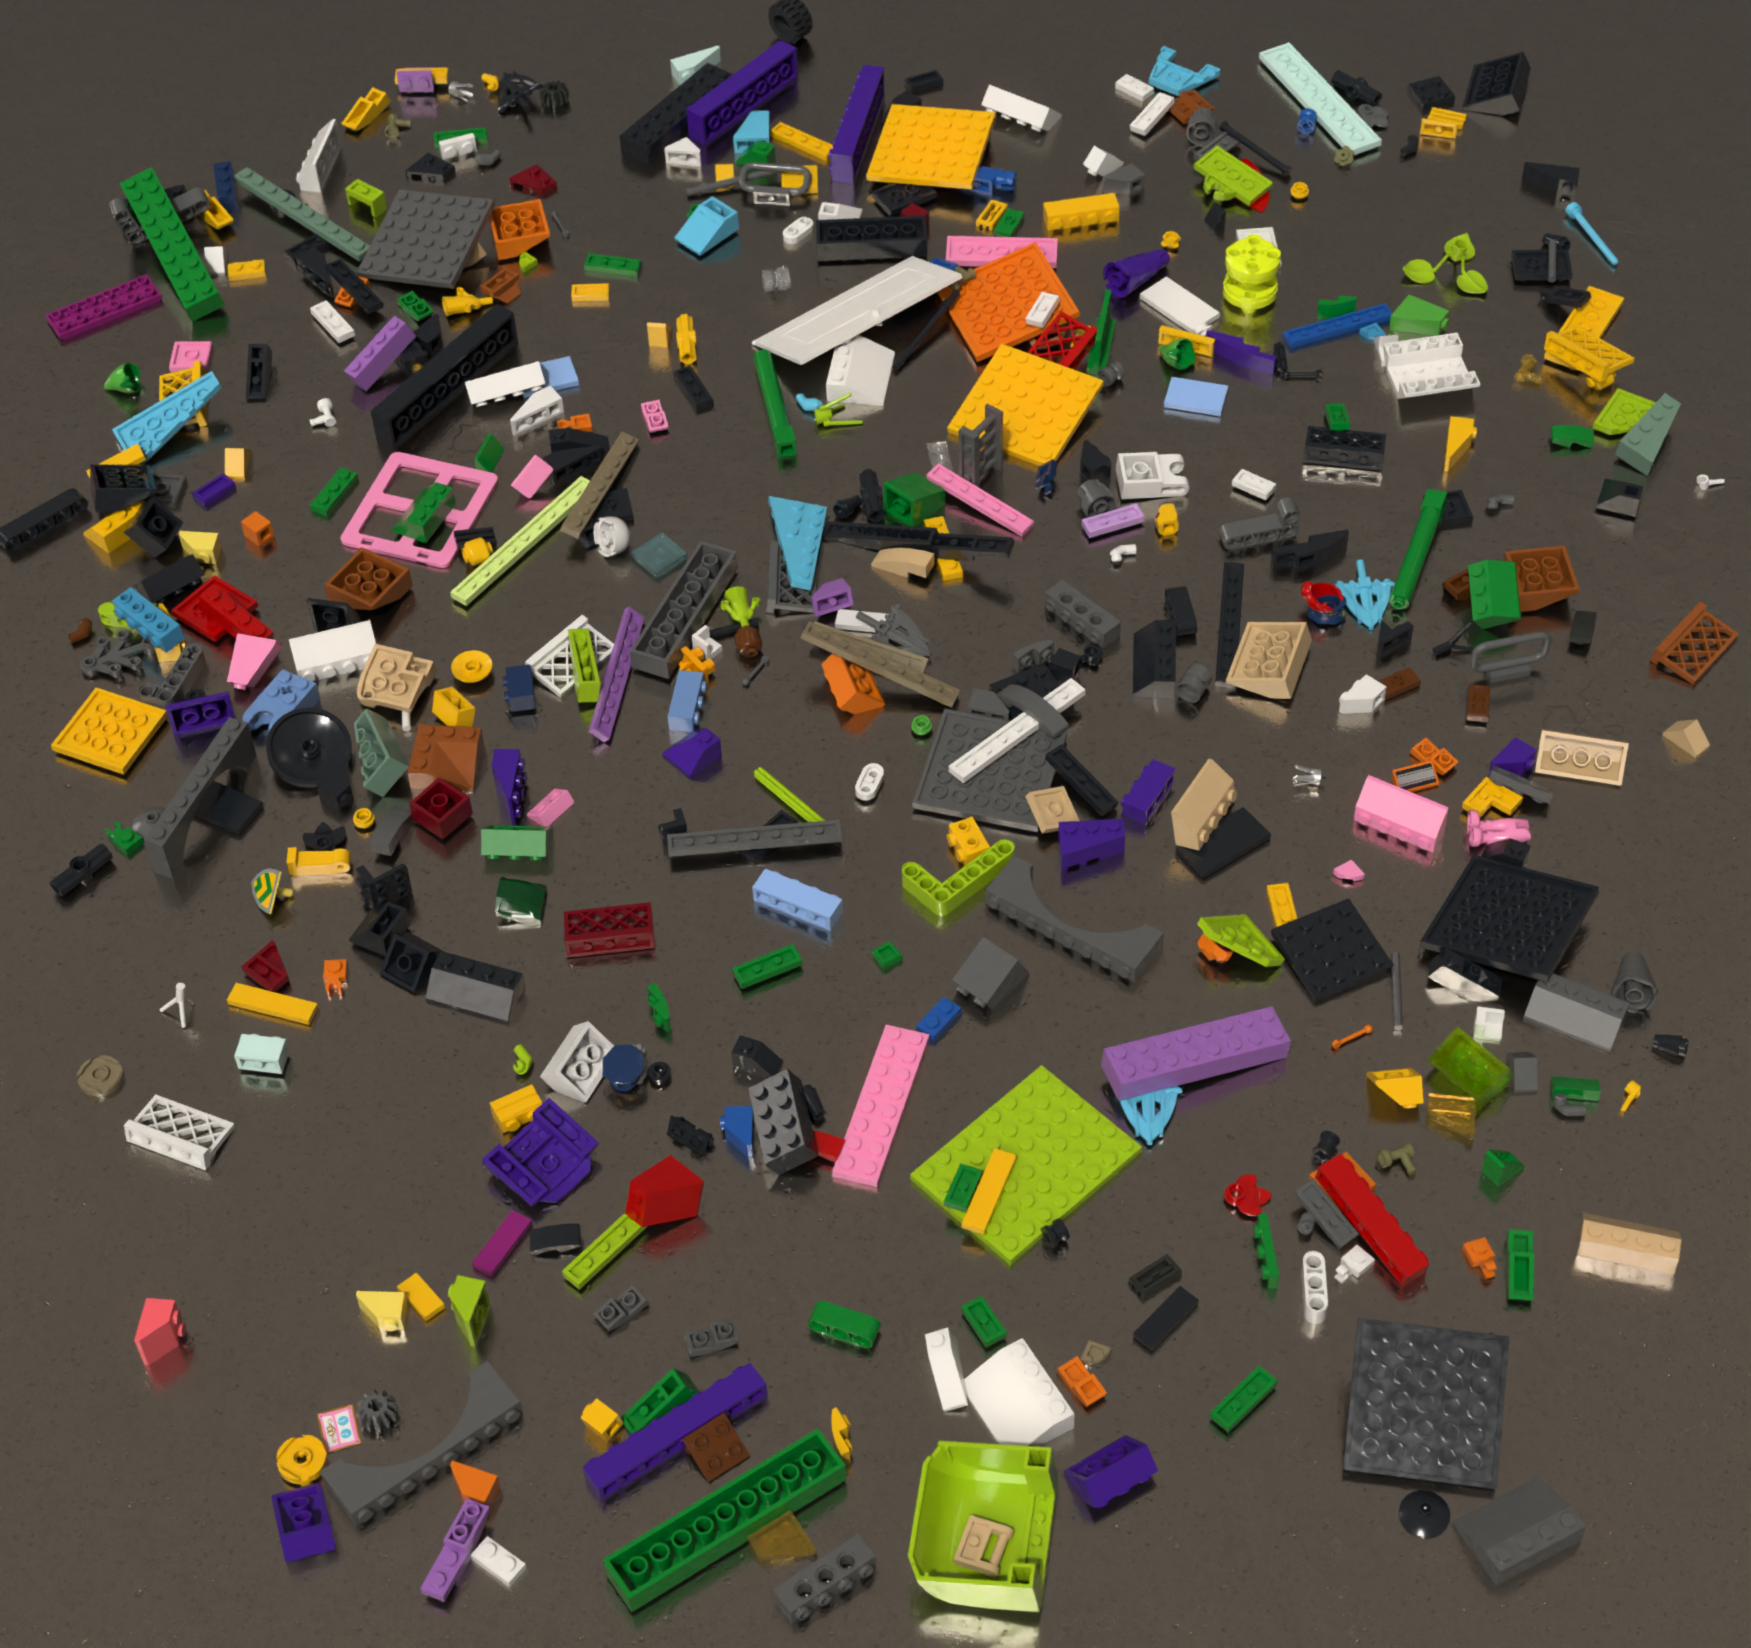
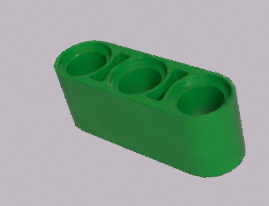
(844, 1324)

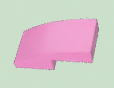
(654, 416)

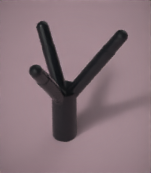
(1449, 644)

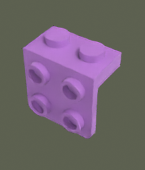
(415, 80)

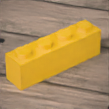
(1081, 211)

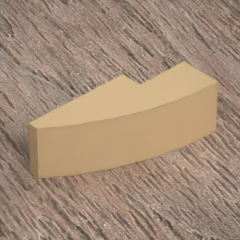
(904, 561)

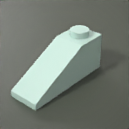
(687, 65)

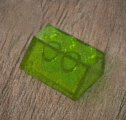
(1470, 1066)

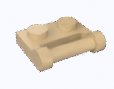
(975, 1542)

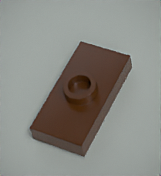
(1400, 682)
(1478, 703)

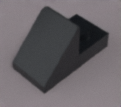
(1393, 638)

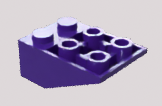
(509, 780)

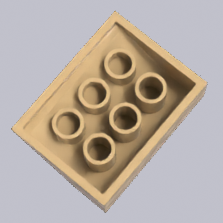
(1270, 658)

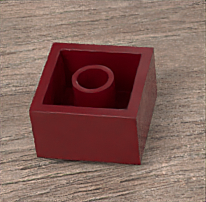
(441, 808)

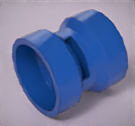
(1307, 121)

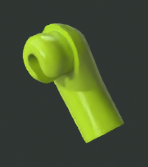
(525, 1060)

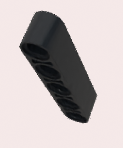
(42, 519)

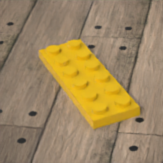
(1592, 317)

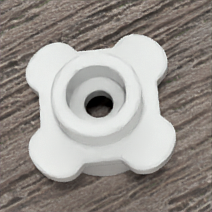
(1202, 329)

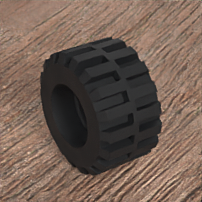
(790, 20)

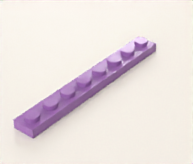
(616, 675)

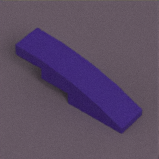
(1247, 355)

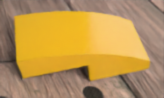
(840, 1428)

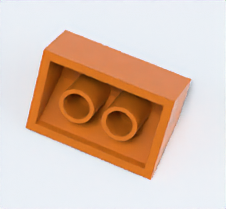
(852, 685)

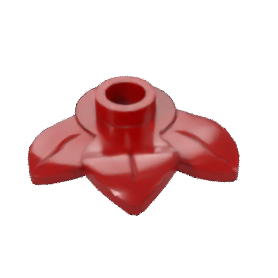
(1250, 1195)

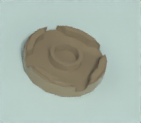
(100, 1076)

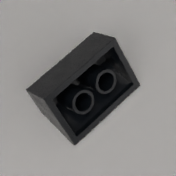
(170, 580)

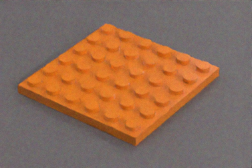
(1001, 296)

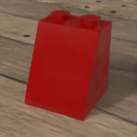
(664, 1194)

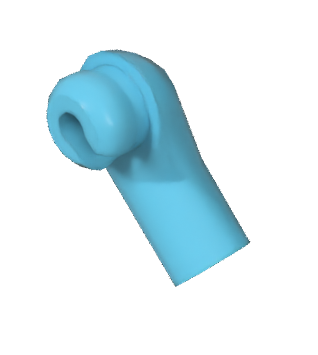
(808, 404)

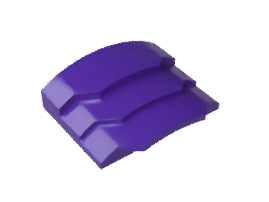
(545, 1157)

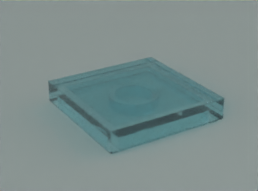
(659, 554)

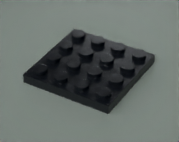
(1331, 950)

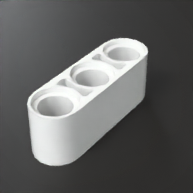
(1314, 1297)

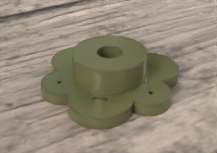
(1347, 159)

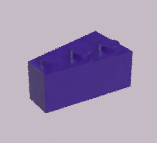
(1089, 840)

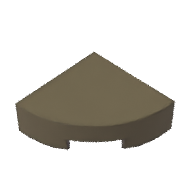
(1095, 1353)

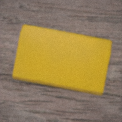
(1438, 128)

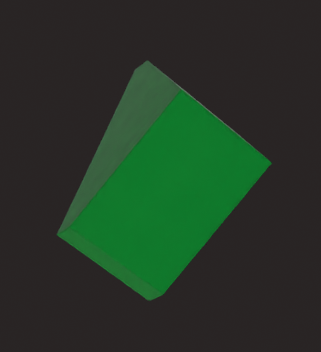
(1500, 1166)

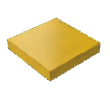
(795, 180)

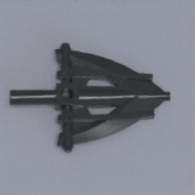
(510, 82)

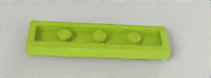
(602, 1251)

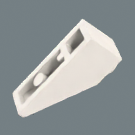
(537, 409)
(947, 1368)

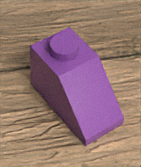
(832, 597)

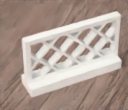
(556, 648)
(169, 1143)

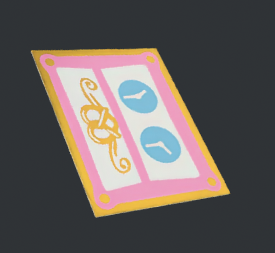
(339, 1428)

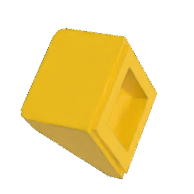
(724, 171)

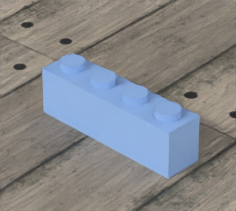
(797, 899)

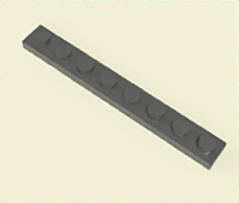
(754, 838)

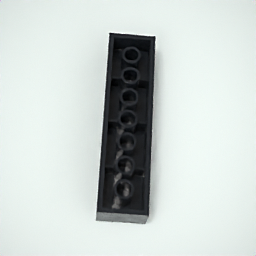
(668, 119)

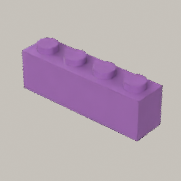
(380, 353)

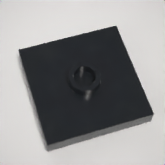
(615, 504)

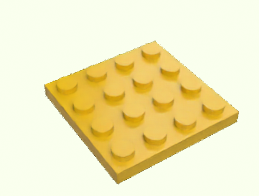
(109, 730)

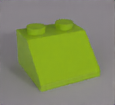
(470, 1306)

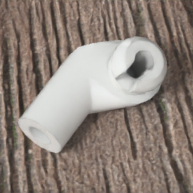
(1122, 550)

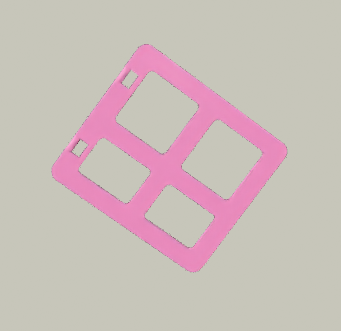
(405, 547)

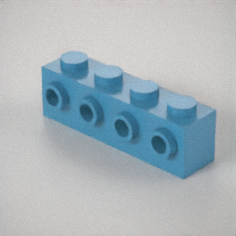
(148, 620)

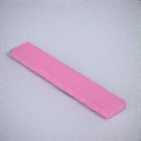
(980, 500)

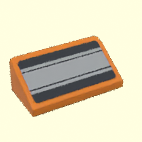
(1415, 777)

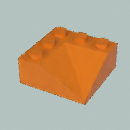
(518, 227)

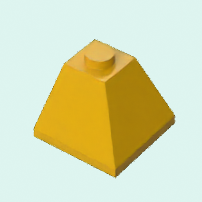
(1400, 1084)

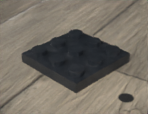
(1037, 679)

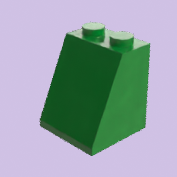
(912, 498)

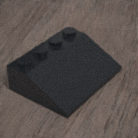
(1498, 85)
(119, 485)

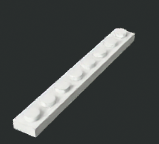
(1012, 733)

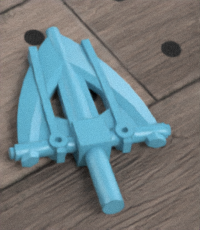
(1367, 613)
(1148, 1124)

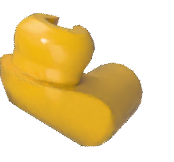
(492, 80)

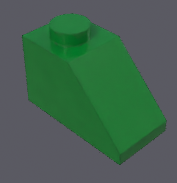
(758, 152)

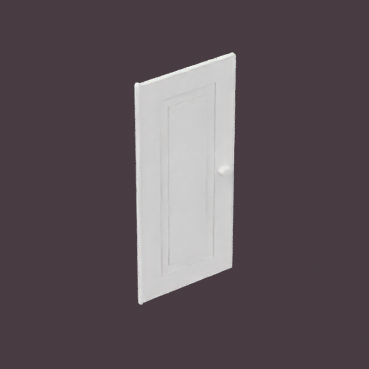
(857, 310)

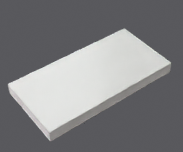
(1179, 305)

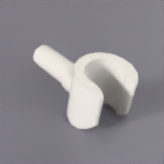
(1704, 482)

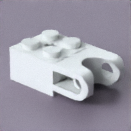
(1150, 475)

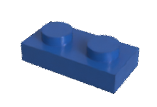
(939, 1018)

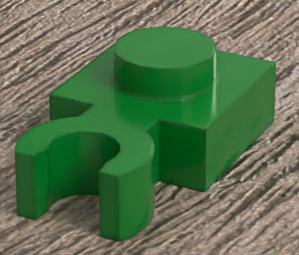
(125, 839)

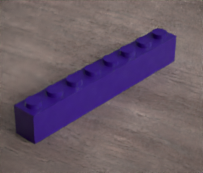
(664, 1435)

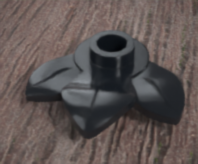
(324, 838)

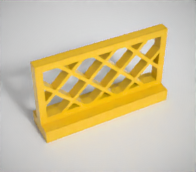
(1587, 361)
(178, 377)

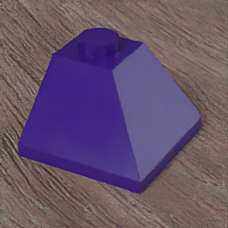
(694, 751)

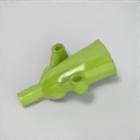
(738, 605)

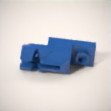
(990, 179)

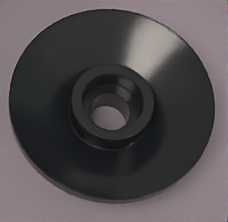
(1424, 1523)

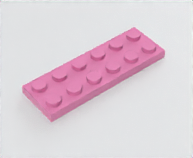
(981, 250)

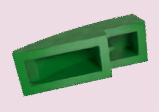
(1520, 1265)

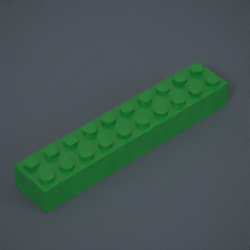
(172, 244)
(723, 1519)

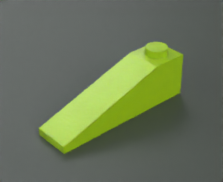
(584, 666)

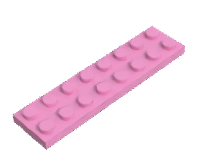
(881, 1106)

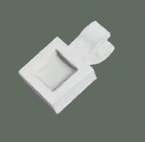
(1355, 1263)

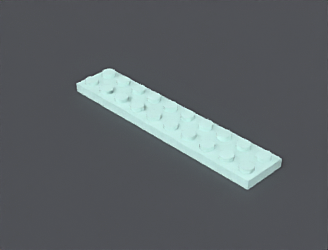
(1318, 95)

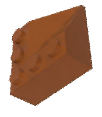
(1543, 576)
(368, 581)
(446, 753)

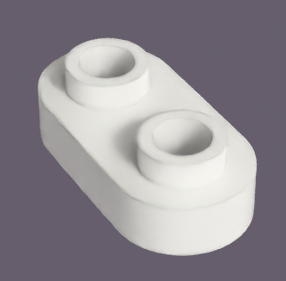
(798, 230)
(868, 786)

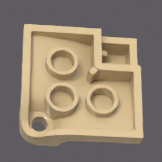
(394, 678)

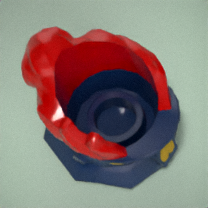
(1324, 602)

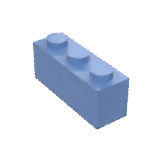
(687, 701)

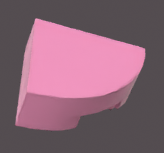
(1349, 871)

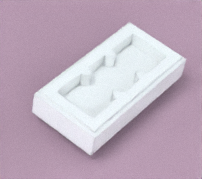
(1254, 484)

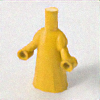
(463, 303)

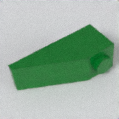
(669, 1392)

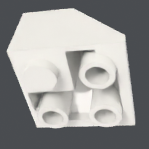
(838, 211)

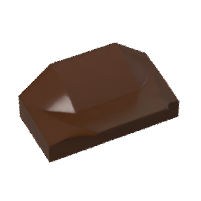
(1458, 585)

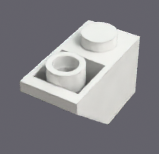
(1363, 696)

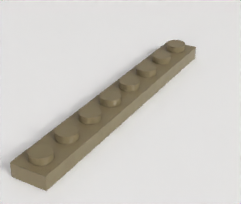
(599, 485)
(880, 664)

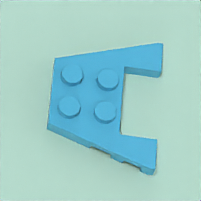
(1175, 78)

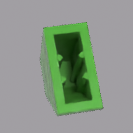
(1419, 317)

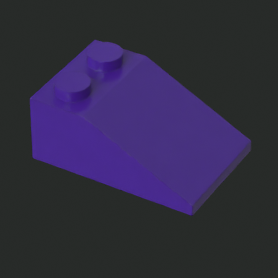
(303, 1522)

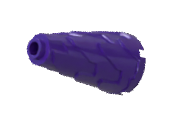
(1132, 271)

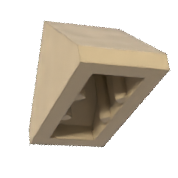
(1688, 736)

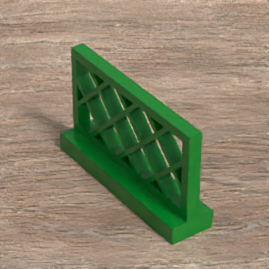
(1101, 350)

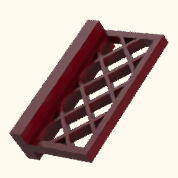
(609, 939)

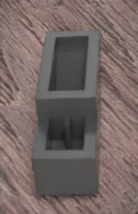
(391, 831)

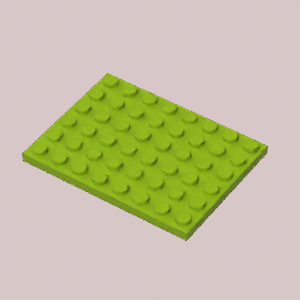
(1061, 1159)

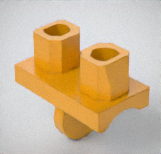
(692, 662)

